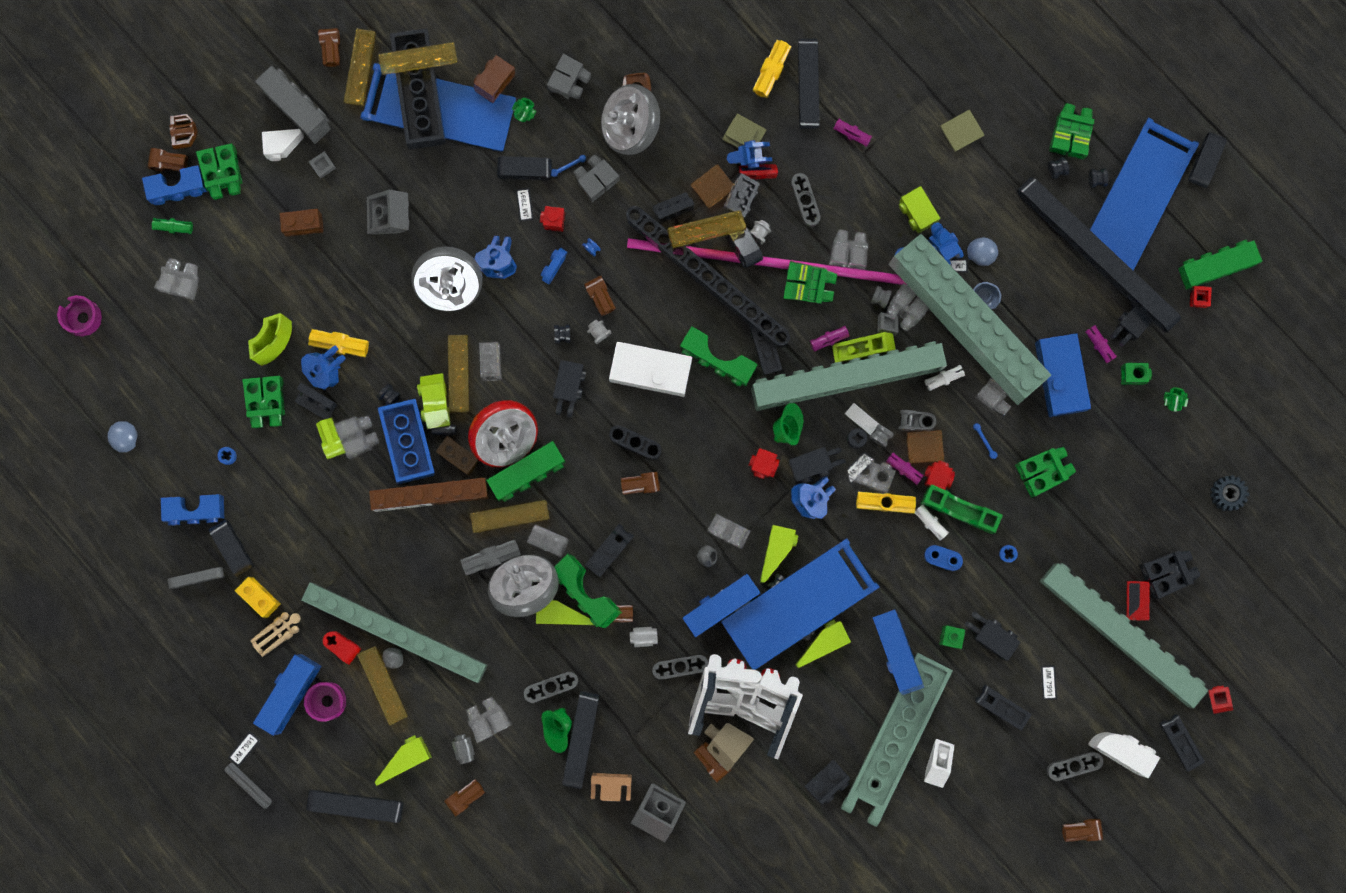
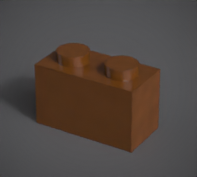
(494, 78)
(301, 222)

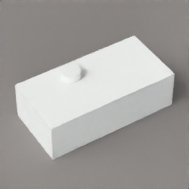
(650, 369)

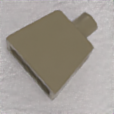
(727, 744)

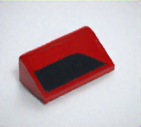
(762, 172)
(1137, 600)

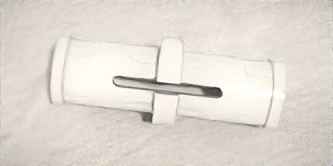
(944, 378)
(931, 522)

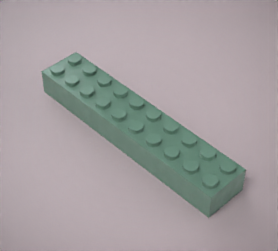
(969, 319)
(848, 376)

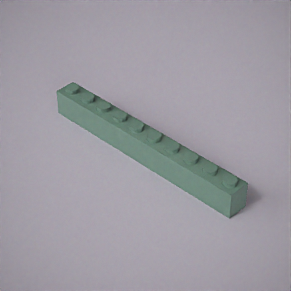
(394, 632)
(1124, 635)

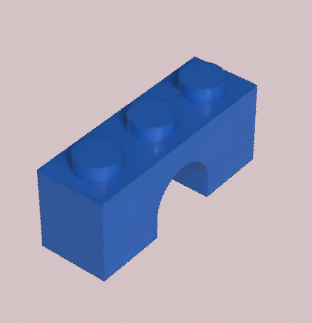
(190, 184)
(210, 509)

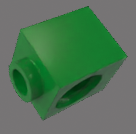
(1128, 378)
(952, 637)

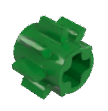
(524, 110)
(1175, 399)

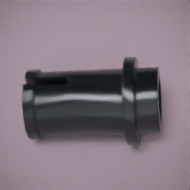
(450, 431)

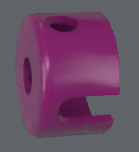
(69, 316)
(314, 705)

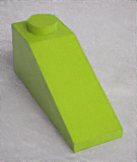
(864, 347)
(778, 547)
(561, 614)
(826, 641)
(407, 756)

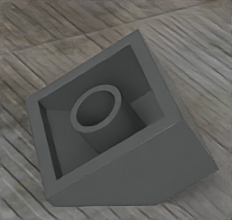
(387, 212)
(658, 812)

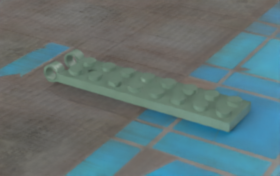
(897, 740)

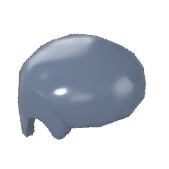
(982, 251)
(989, 294)
(122, 436)

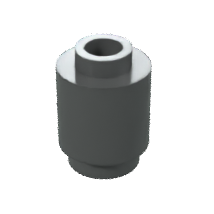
(463, 749)

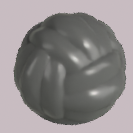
(707, 556)
(393, 658)

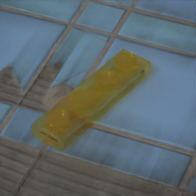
(418, 58)
(360, 67)
(706, 229)
(458, 373)
(509, 516)
(382, 685)

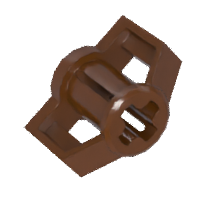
(182, 131)

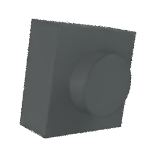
(322, 164)
(887, 325)

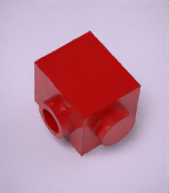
(553, 218)
(1220, 699)

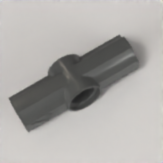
(490, 557)

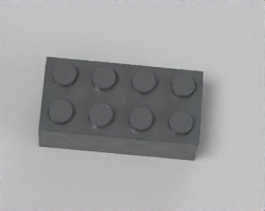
(294, 104)

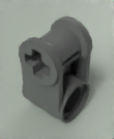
(915, 421)

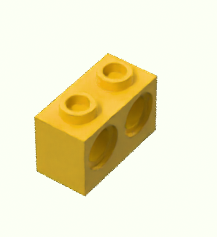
(257, 597)

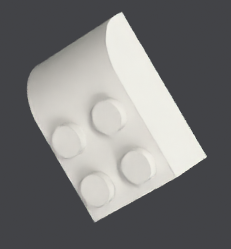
(1126, 752)

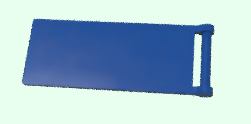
(464, 112)
(1142, 192)
(797, 606)

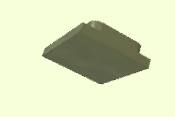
(743, 130)
(962, 130)

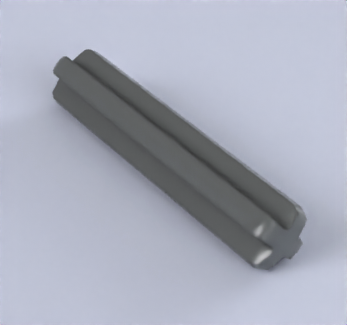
(252, 789)

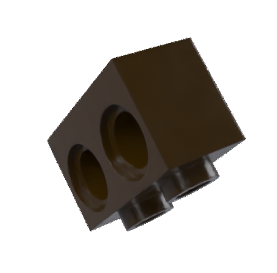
(458, 456)

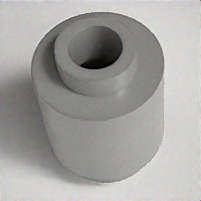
(643, 636)

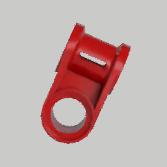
(344, 648)

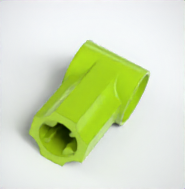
(331, 442)

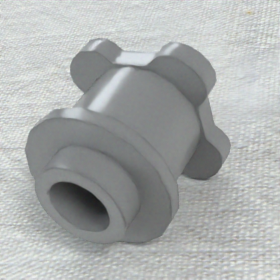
(760, 231)
(598, 331)

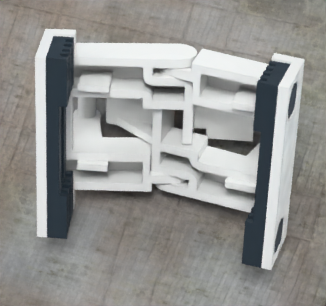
(744, 688)

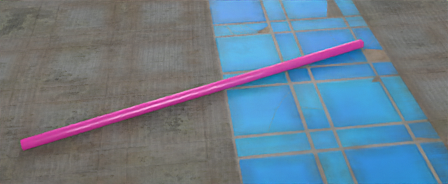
(774, 262)

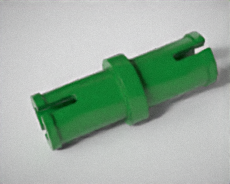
(172, 225)

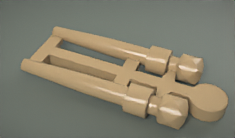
(294, 618)

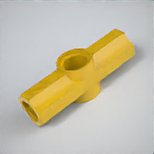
(771, 68)
(343, 342)
(899, 503)

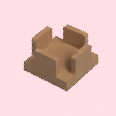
(611, 786)

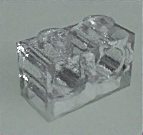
(871, 479)
(729, 531)

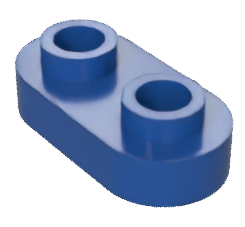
(557, 258)
(943, 558)

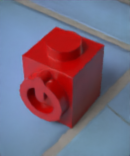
(764, 464)
(939, 475)

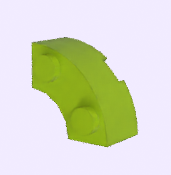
(271, 339)
(434, 394)

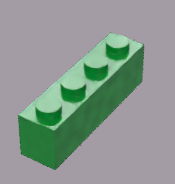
(1220, 264)
(526, 471)

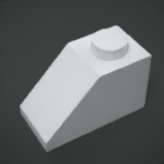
(280, 143)
(939, 763)

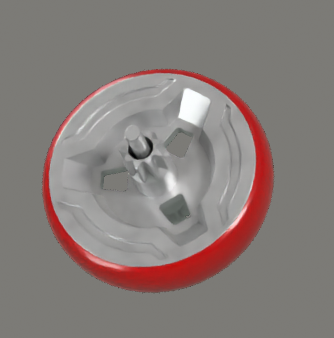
(500, 417)

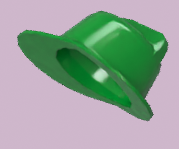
(789, 425)
(556, 727)

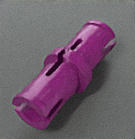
(843, 128)
(829, 338)
(1100, 344)
(904, 468)

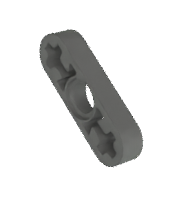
(806, 185)
(197, 577)
(674, 661)
(539, 696)
(1087, 757)

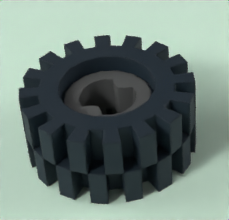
(1239, 496)

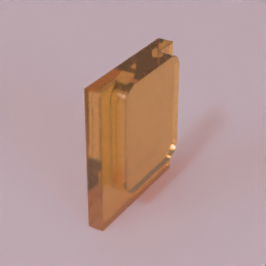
(712, 186)
(925, 446)

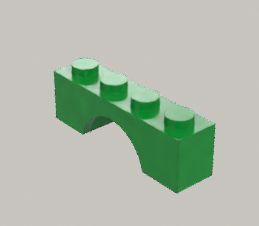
(738, 370)
(962, 510)
(571, 574)

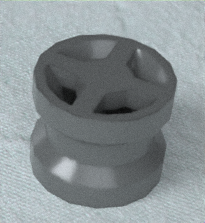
(881, 297)
(881, 435)

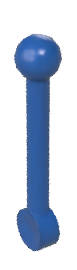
(582, 158)
(993, 454)

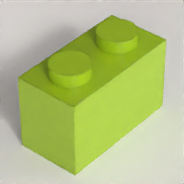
(919, 210)

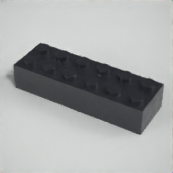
(418, 95)

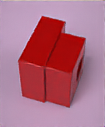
(1204, 292)

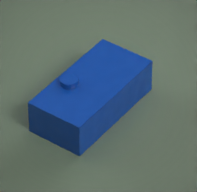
(1067, 386)
(406, 441)
(721, 605)
(898, 652)
(287, 694)

